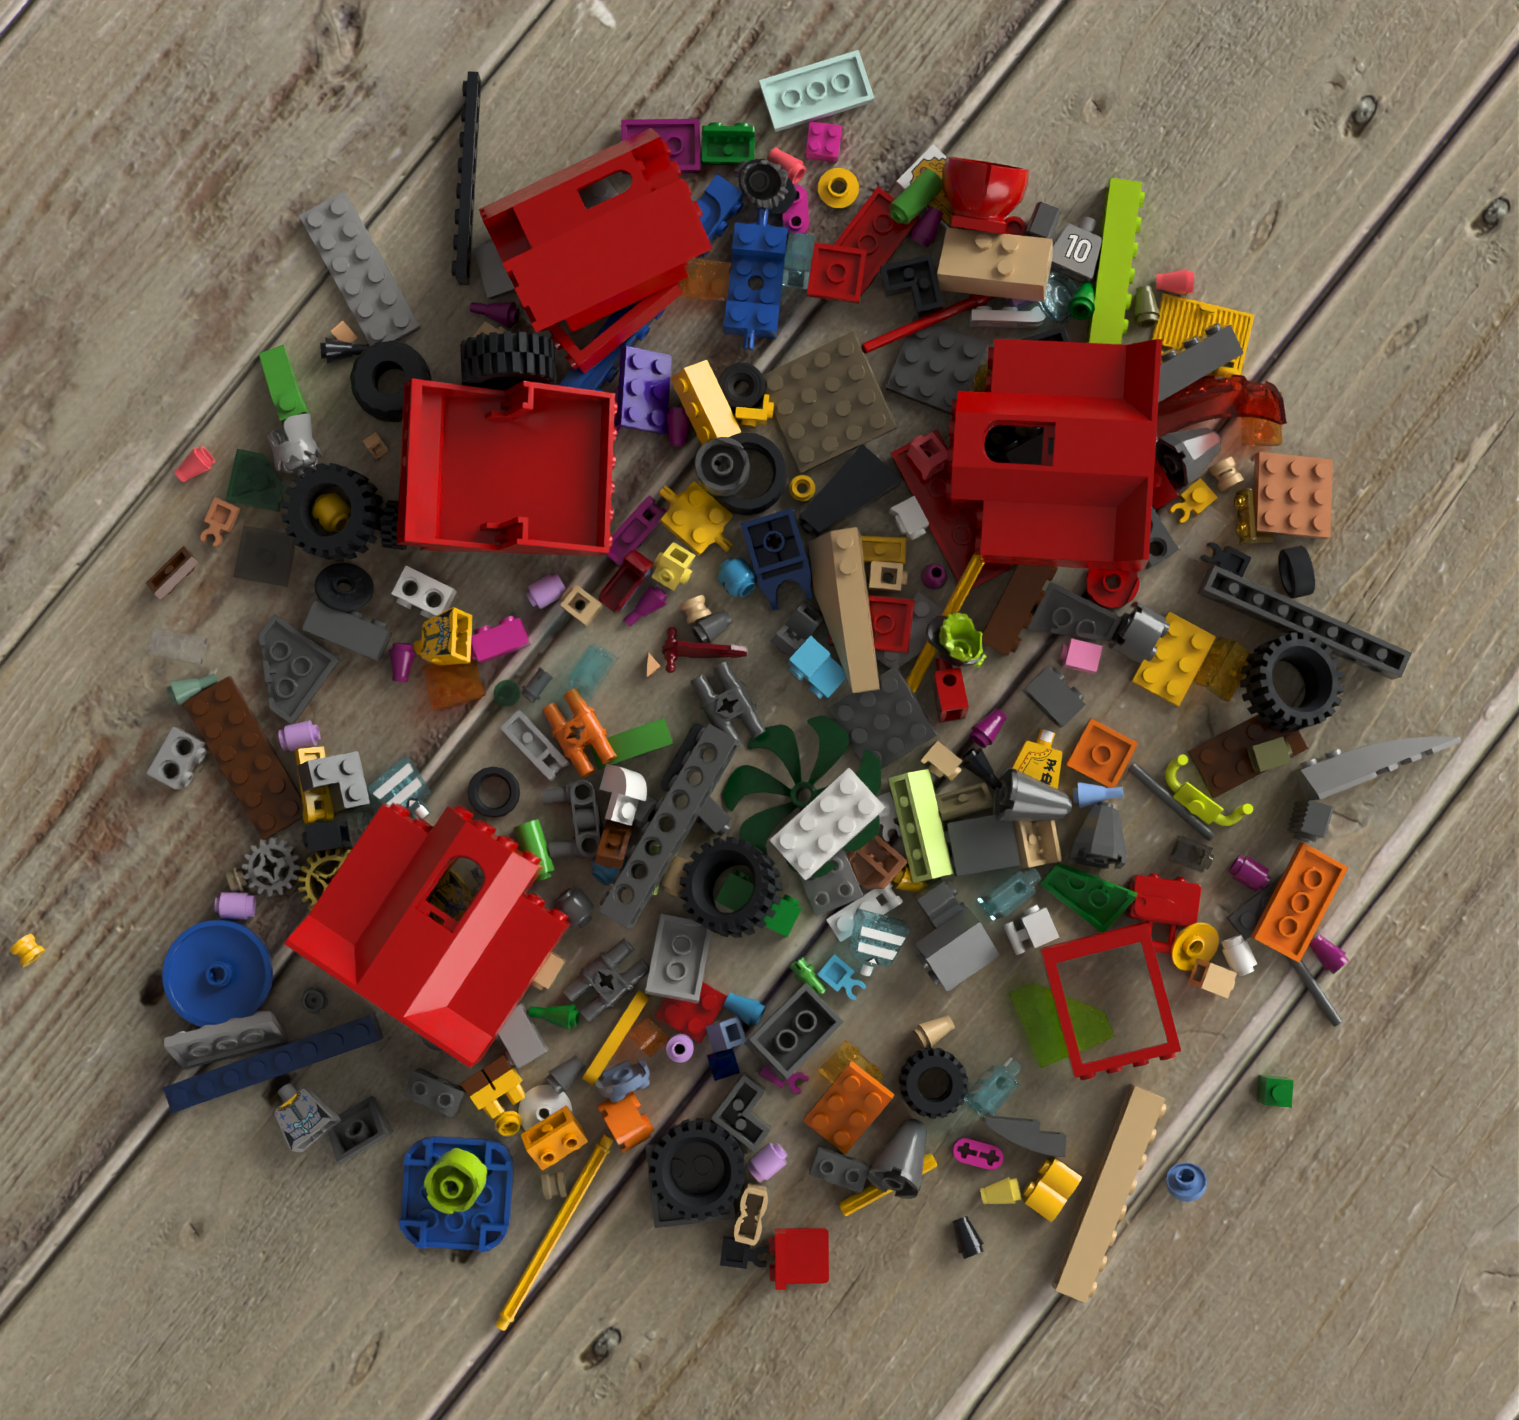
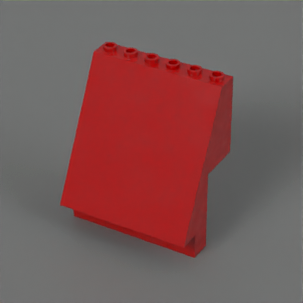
(506, 469)

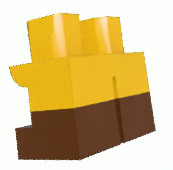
(492, 1082)

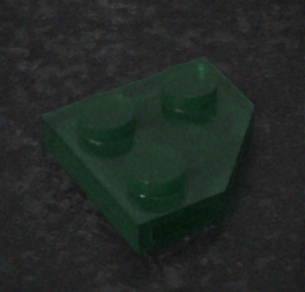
(255, 482)

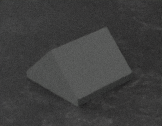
(358, 1130)

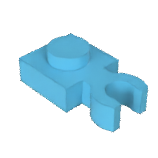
(838, 974)

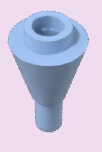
(1091, 794)

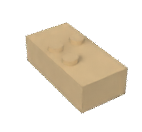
(995, 264)

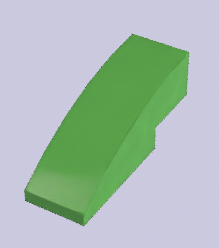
(637, 742)

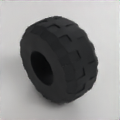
(369, 368)

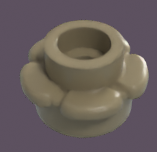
(236, 880)

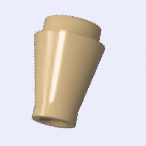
(933, 1031)

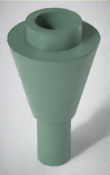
(186, 688)

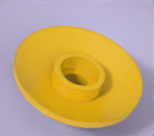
(1194, 942)

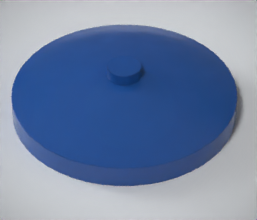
(217, 973)

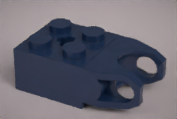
(779, 564)

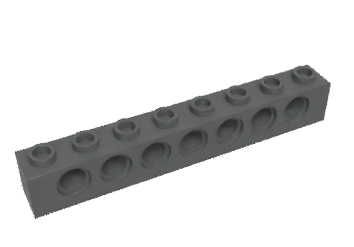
(1297, 618)
(670, 842)

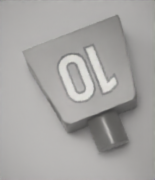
(1077, 251)

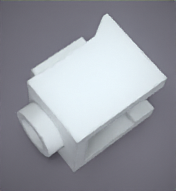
(910, 518)

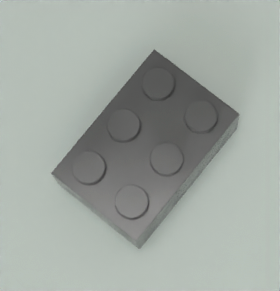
(793, 1032)

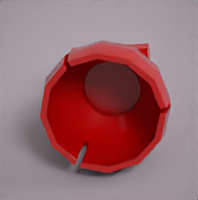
(982, 192)

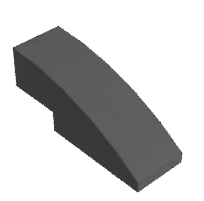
(1028, 1134)

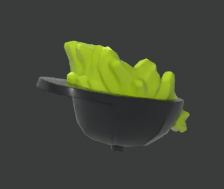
(956, 640)

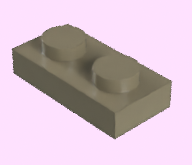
(964, 801)

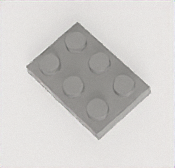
(678, 959)

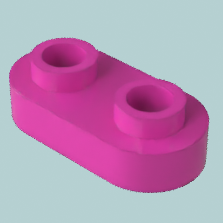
(798, 211)

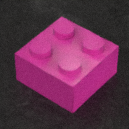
(823, 142)

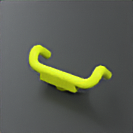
(1199, 803)

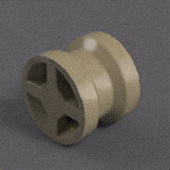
(554, 1185)

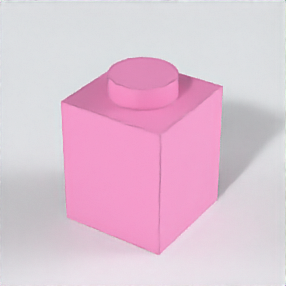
(1080, 656)

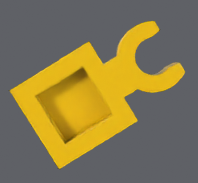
(1194, 499)

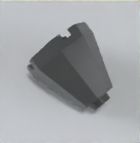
(1187, 454)
(1100, 839)

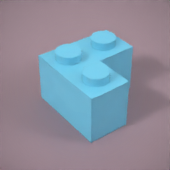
(817, 668)

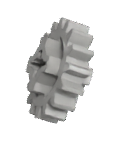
(267, 857)

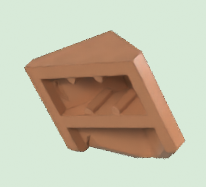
(876, 864)

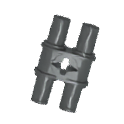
(734, 692)
(607, 995)

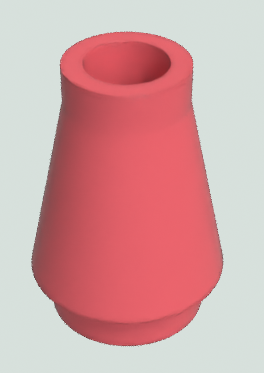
(789, 163)
(1176, 282)
(195, 463)

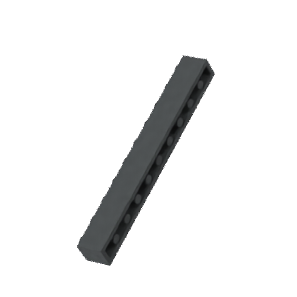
(1177, 370)

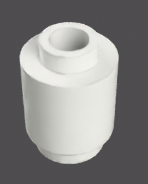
(1238, 955)

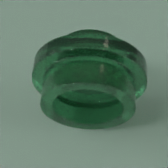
(507, 693)

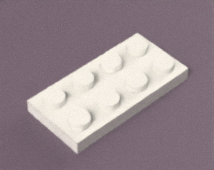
(827, 824)

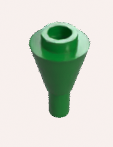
(562, 1016)

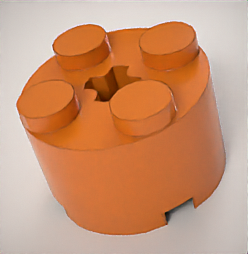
(626, 1122)

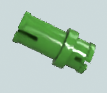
(806, 975)

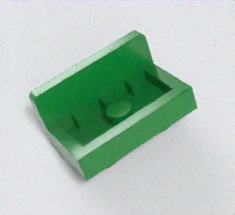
(727, 144)

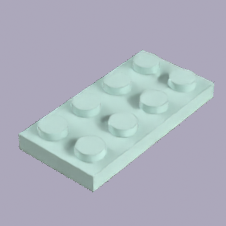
(816, 91)

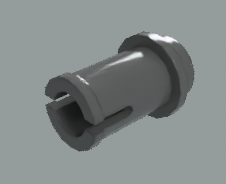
(536, 685)

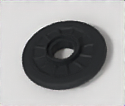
(344, 601)

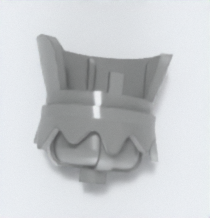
(294, 445)

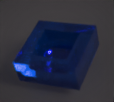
(723, 1064)

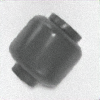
(576, 906)

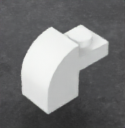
(626, 790)

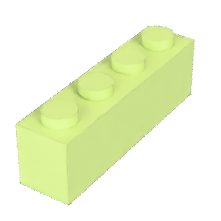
(920, 825)

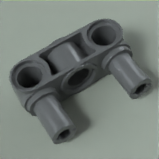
(585, 819)

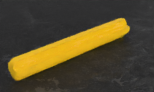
(872, 1193)

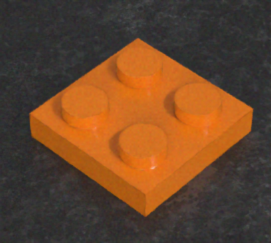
(1101, 754)

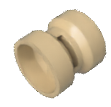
(1229, 479)

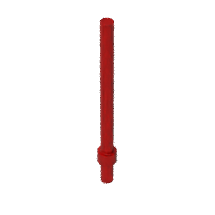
(973, 301)

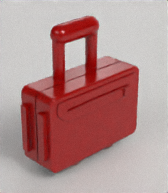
(1164, 902)

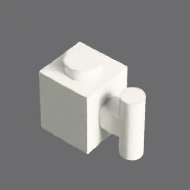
(1036, 928)

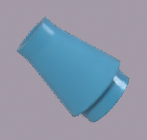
(747, 1009)

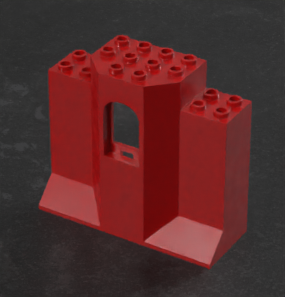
(1096, 490)
(438, 979)

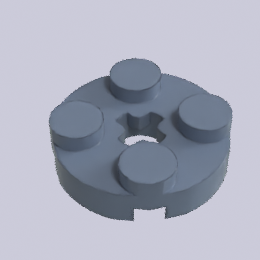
(623, 1079)

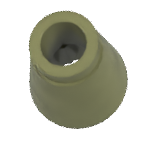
(1146, 309)

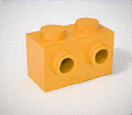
(554, 1138)

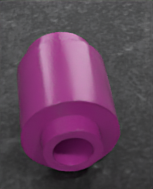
(1249, 873)

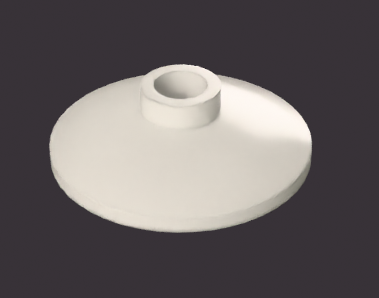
(537, 1098)

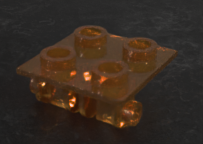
(453, 684)

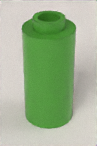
(916, 197)
(531, 838)

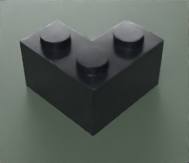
(914, 276)

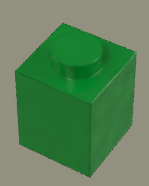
(1275, 1091)

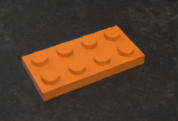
(1299, 902)

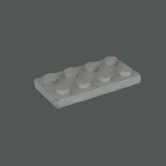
(226, 1039)

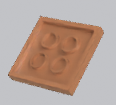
(1292, 495)

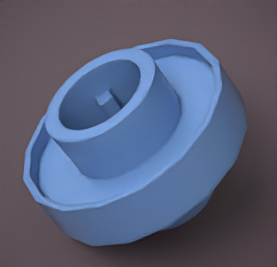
(1186, 1182)

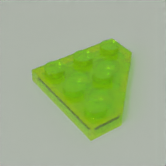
(1041, 1024)

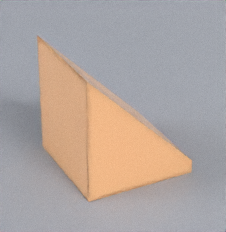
(343, 333)
(375, 445)
(652, 665)

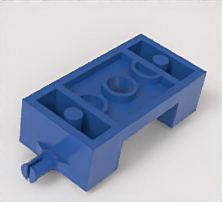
(760, 254)

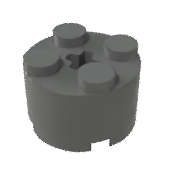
(715, 453)
(1139, 633)

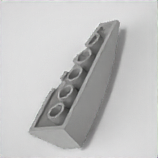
(1361, 764)

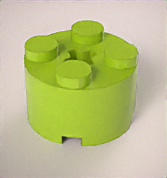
(455, 1181)

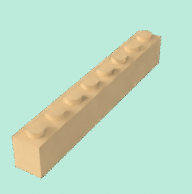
(1108, 1193)

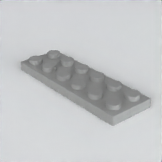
(359, 270)

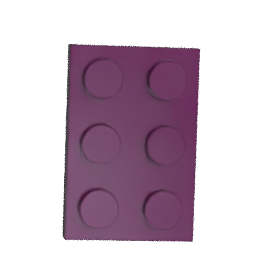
(680, 135)

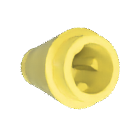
(1002, 1192)

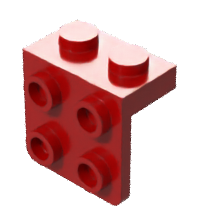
(799, 1256)

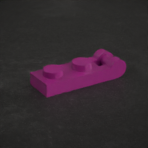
(635, 530)

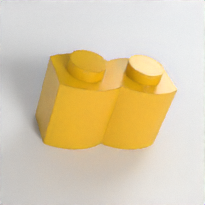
(1051, 1188)

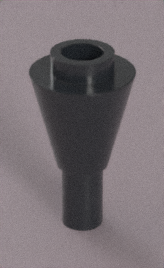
(337, 350)
(978, 764)

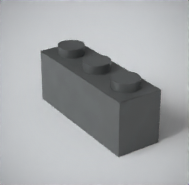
(348, 630)

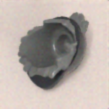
(766, 185)

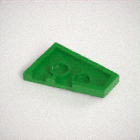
(1087, 895)

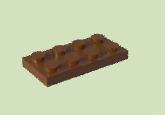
(1225, 760)

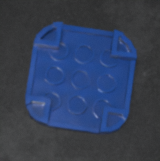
(483, 1223)

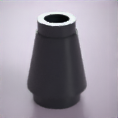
(967, 1238)

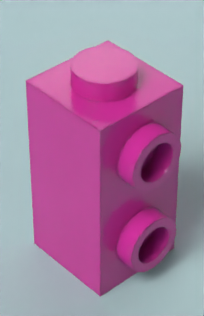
(499, 641)

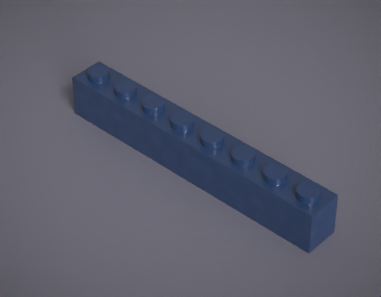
(273, 1063)

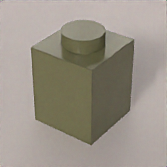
(1269, 754)

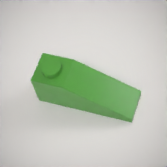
(283, 383)

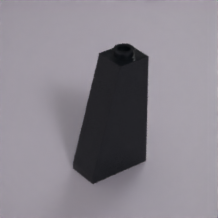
(851, 489)

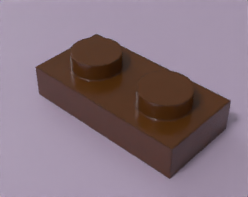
(172, 572)

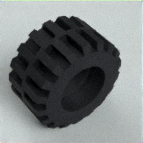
(950, 1099)

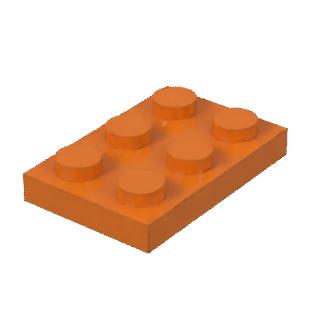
(848, 1107)

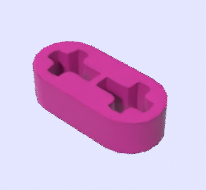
(975, 1159)

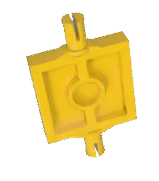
(696, 518)

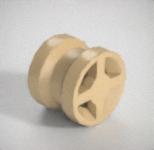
(695, 609)

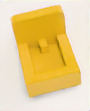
(751, 417)

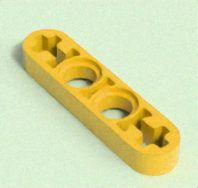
(615, 1038)

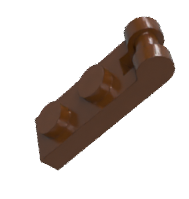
(613, 844)

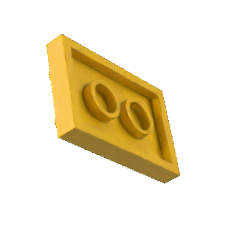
(1175, 661)

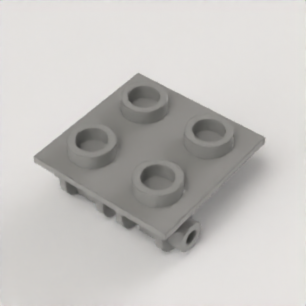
(834, 888)

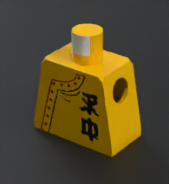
(1040, 759)

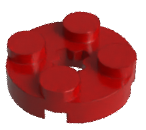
(1112, 598)

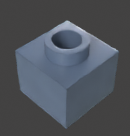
(726, 1034)

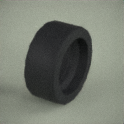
(1296, 571)
(476, 781)

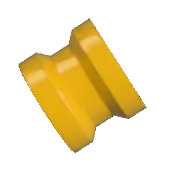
(27, 950)

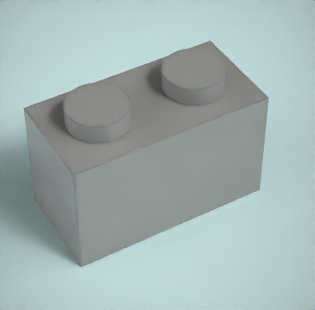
(521, 1038)

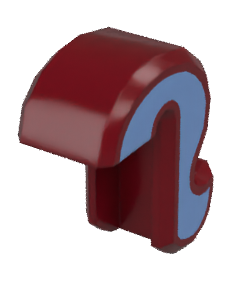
(626, 581)

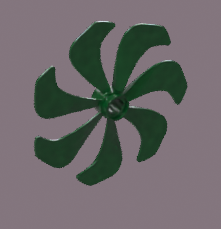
(783, 742)

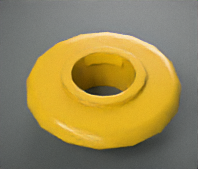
(838, 200)

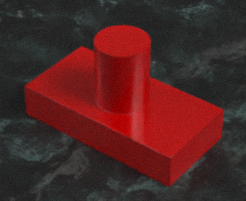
(1162, 487)

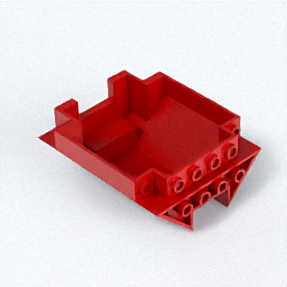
(603, 257)

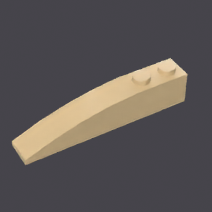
(844, 603)

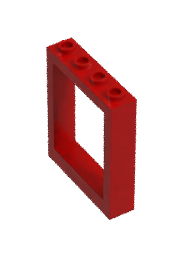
(615, 334)
(1095, 944)

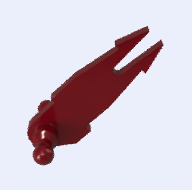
(675, 649)

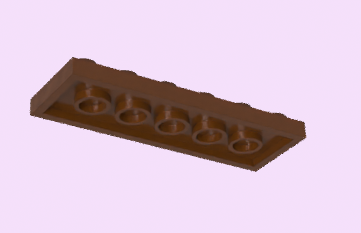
(246, 757)

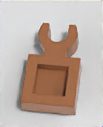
(220, 517)

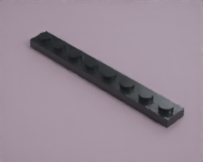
(467, 167)

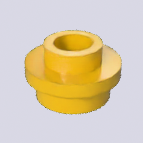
(802, 480)
(508, 1123)

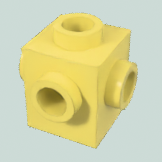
(673, 566)

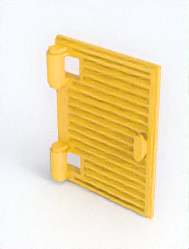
(1183, 319)

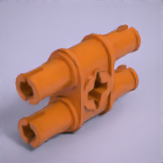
(591, 733)

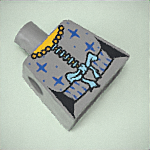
(303, 1117)

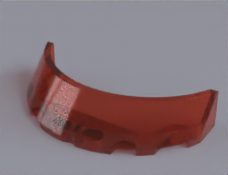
(1219, 398)

